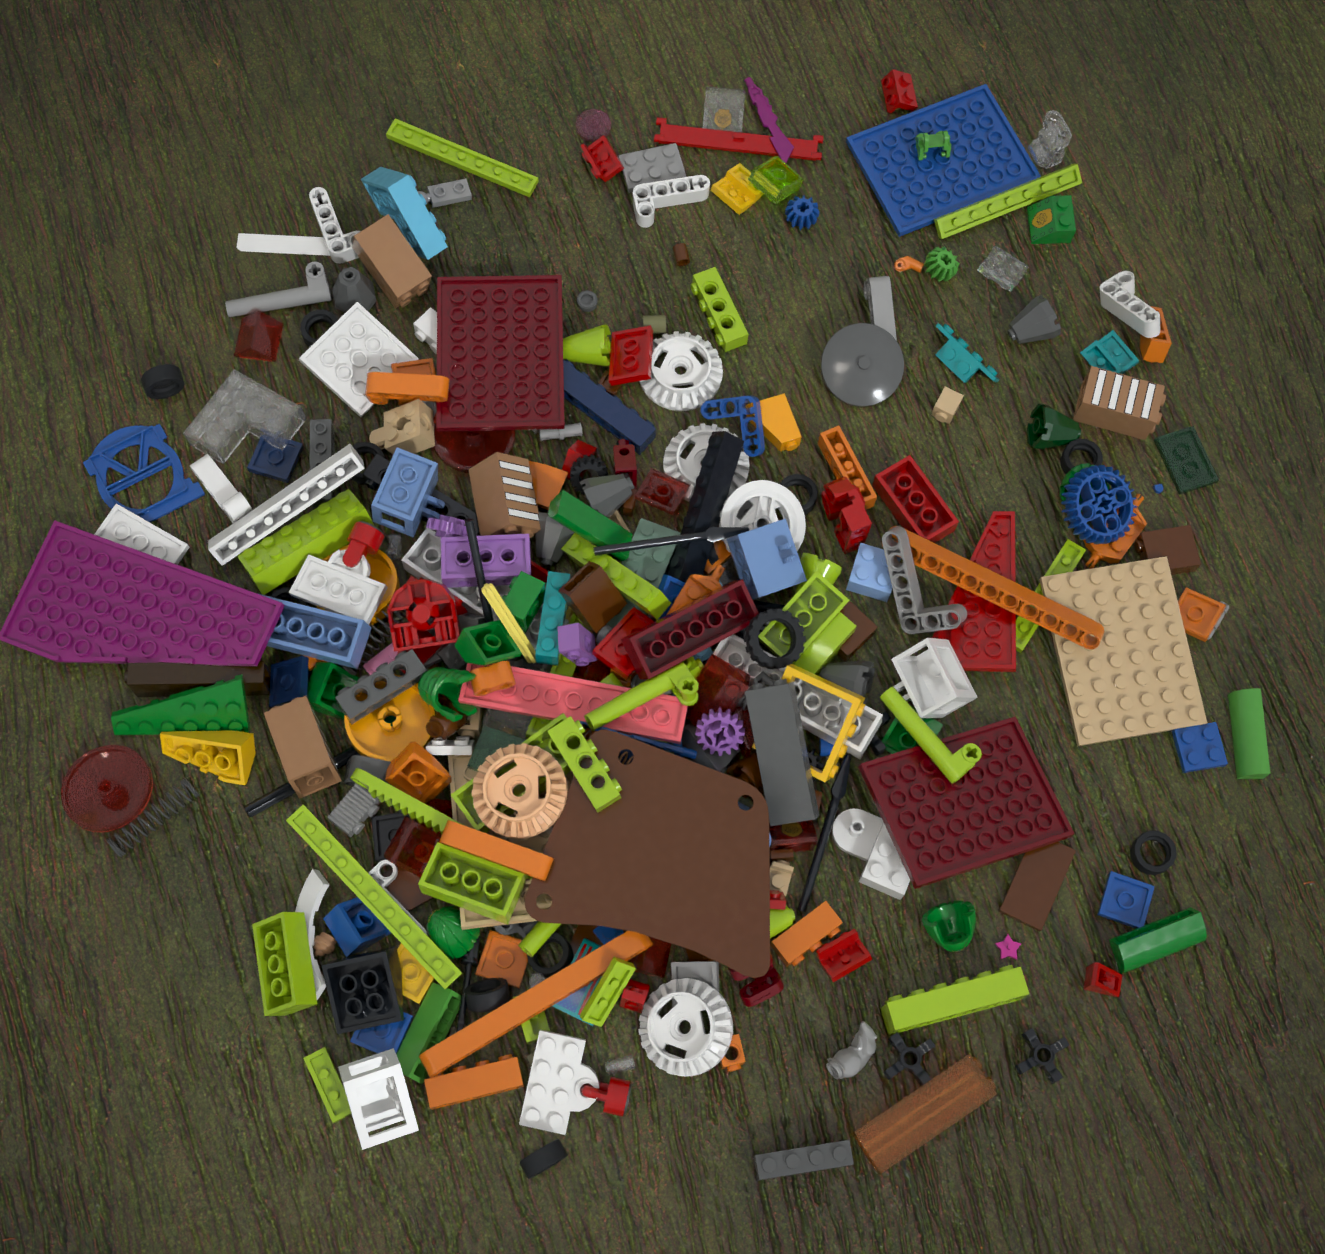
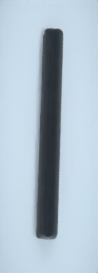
(286, 789)

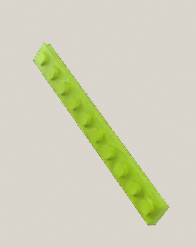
(374, 897)

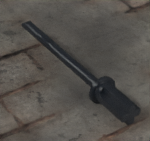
(469, 960)

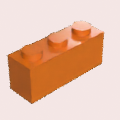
(807, 934)

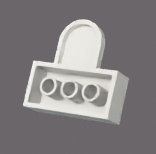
(868, 839)

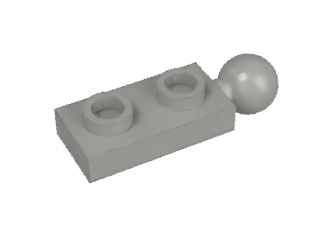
(447, 193)

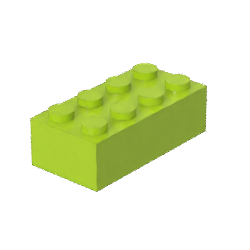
(814, 607)
(472, 883)
(284, 964)

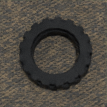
(794, 629)

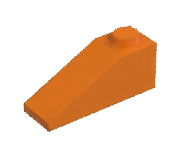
(1156, 348)

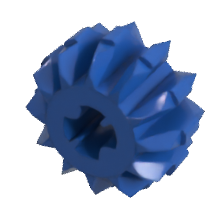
(802, 212)

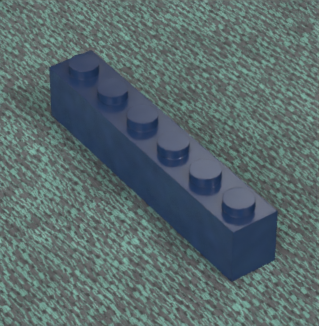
(606, 409)

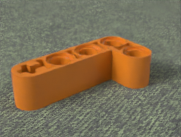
(401, 386)

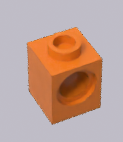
(733, 1065)

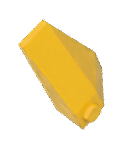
(218, 752)

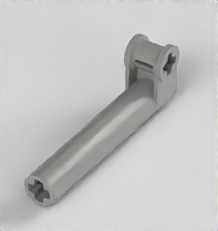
(314, 292)

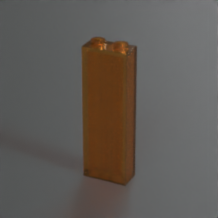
(924, 1113)

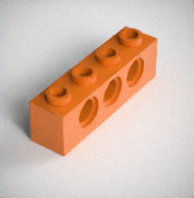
(844, 462)

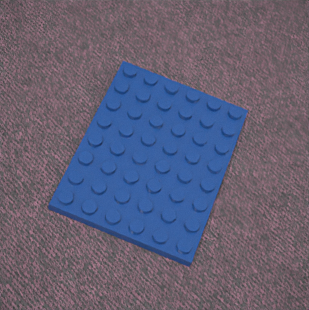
(982, 159)

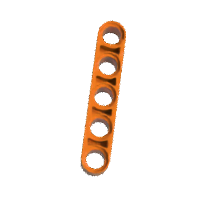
(496, 850)

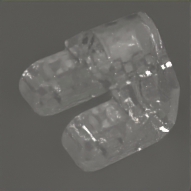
(1048, 143)

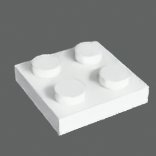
(460, 746)

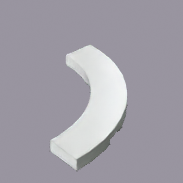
(309, 903)

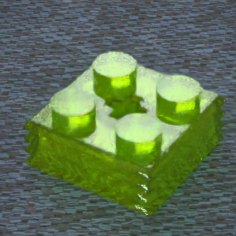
(775, 179)

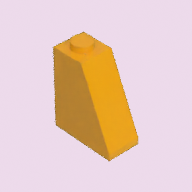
(778, 423)

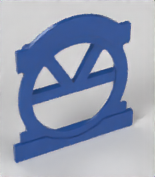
(182, 490)

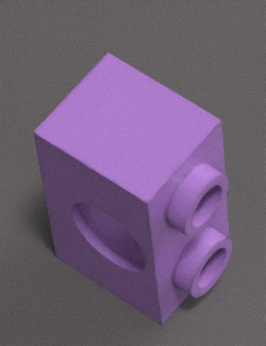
(576, 643)

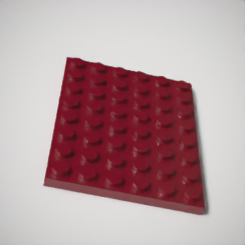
(500, 352)
(980, 819)

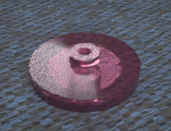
(593, 124)

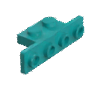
(960, 359)

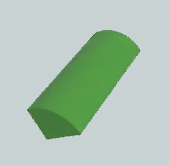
(1249, 734)
(428, 1029)

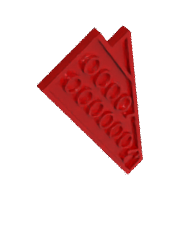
(989, 632)

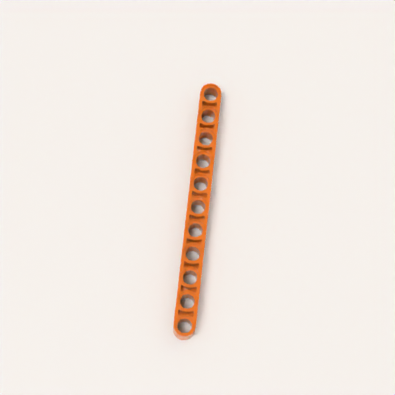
(1002, 590)
(531, 1002)

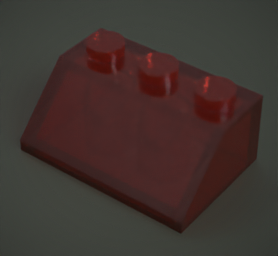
(718, 686)

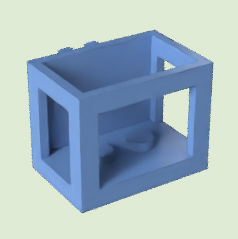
(407, 492)
(766, 559)

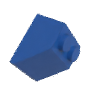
(354, 926)

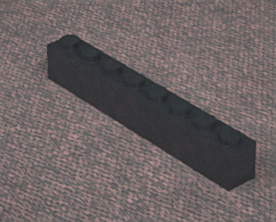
(706, 503)

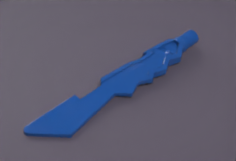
(682, 751)

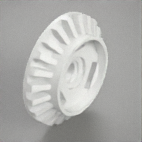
(704, 378)
(689, 469)
(765, 498)
(702, 1049)

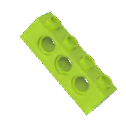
(711, 282)
(599, 797)

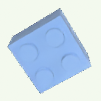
(870, 573)

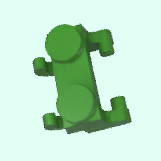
(926, 141)

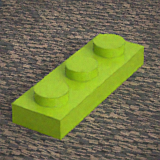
(607, 991)
(328, 1084)

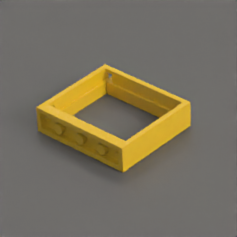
(848, 728)

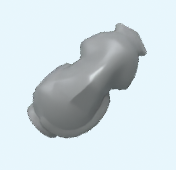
(851, 1060)

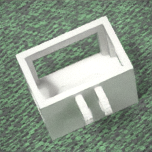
(933, 679)
(378, 1097)

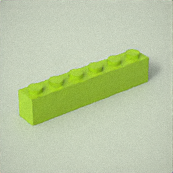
(626, 581)

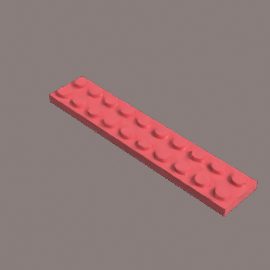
(551, 694)

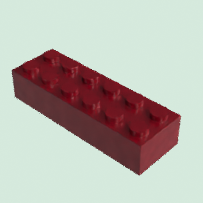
(690, 629)

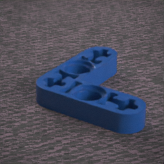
(742, 411)

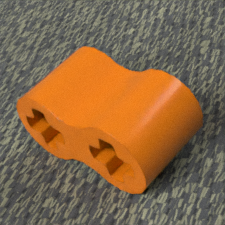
(492, 678)

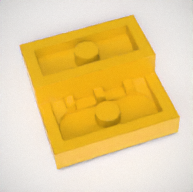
(737, 189)

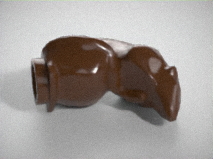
(441, 727)

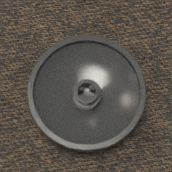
(862, 365)

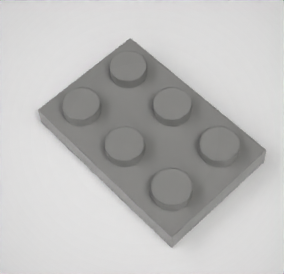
(652, 165)

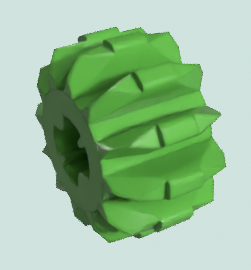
(941, 264)

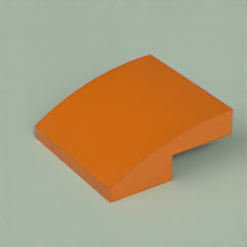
(546, 482)

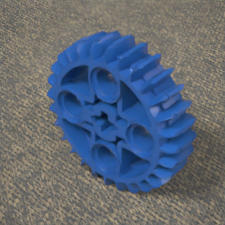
(1105, 499)

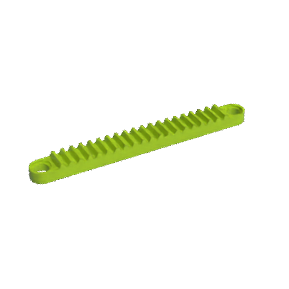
(403, 802)

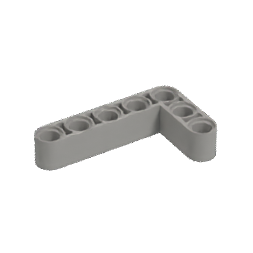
(912, 589)

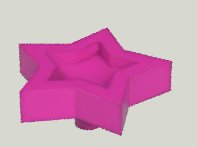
(1008, 948)

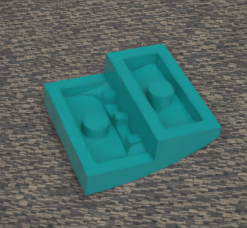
(1110, 354)

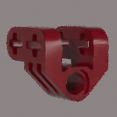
(761, 988)

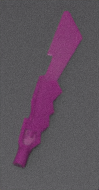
(768, 118)

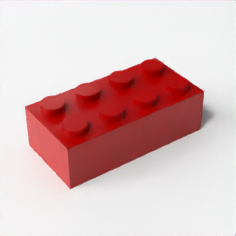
(914, 500)

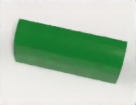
(588, 523)
(1158, 939)

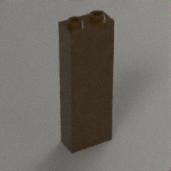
(171, 678)

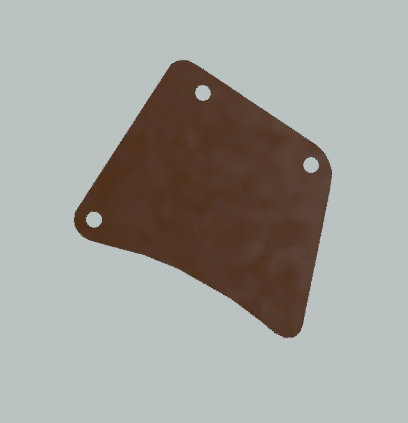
(664, 857)

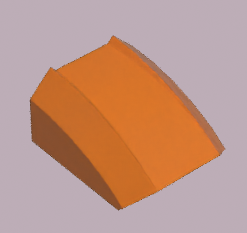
(417, 773)

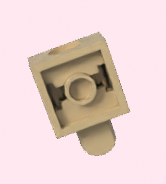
(407, 428)

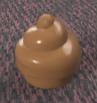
(324, 944)

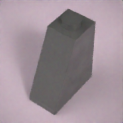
(703, 757)

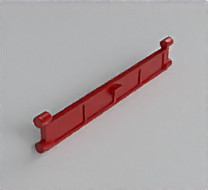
(733, 141)

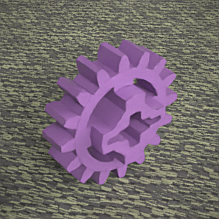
(447, 526)
(713, 725)

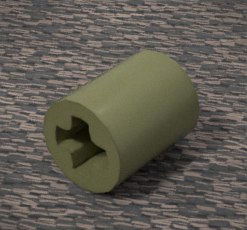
(657, 322)

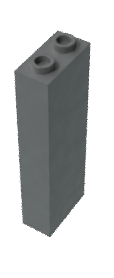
(782, 752)

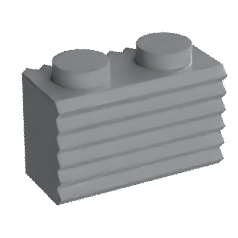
(354, 810)

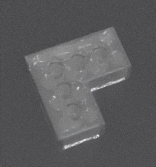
(241, 408)

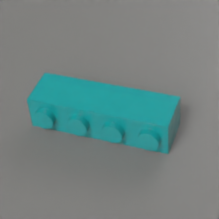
(552, 616)

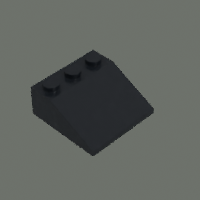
(365, 990)

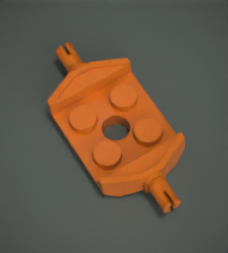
(1114, 551)
(697, 587)

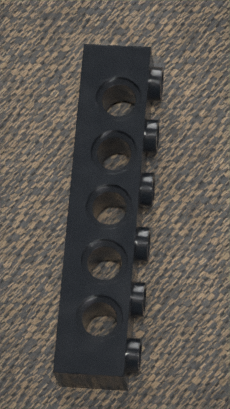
(375, 472)

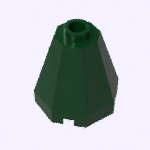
(1051, 428)

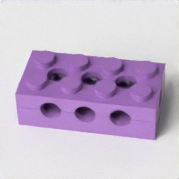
(491, 547)

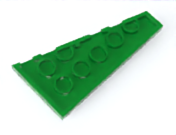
(197, 709)

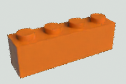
(474, 1082)

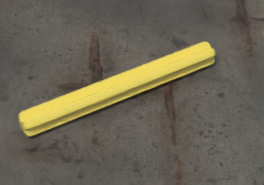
(509, 622)

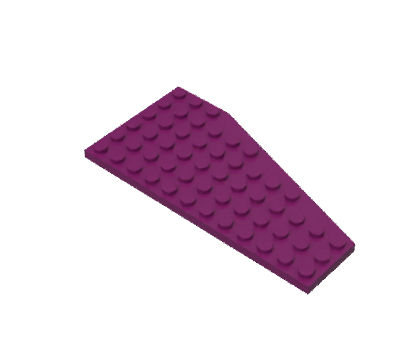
(125, 606)

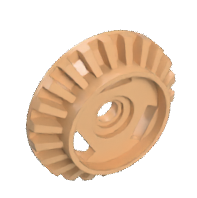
(533, 813)

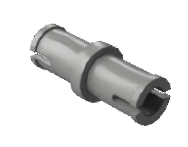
(569, 431)

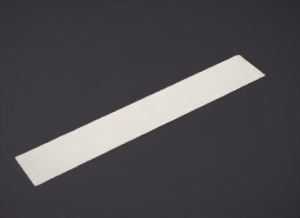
(282, 244)

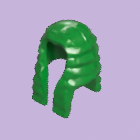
(448, 683)

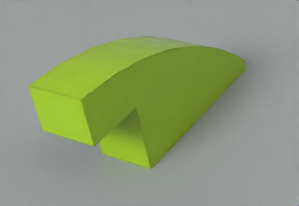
(826, 644)

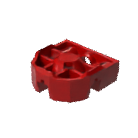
(846, 502)
(406, 634)

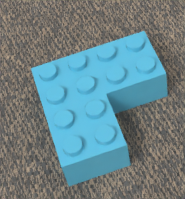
(397, 196)

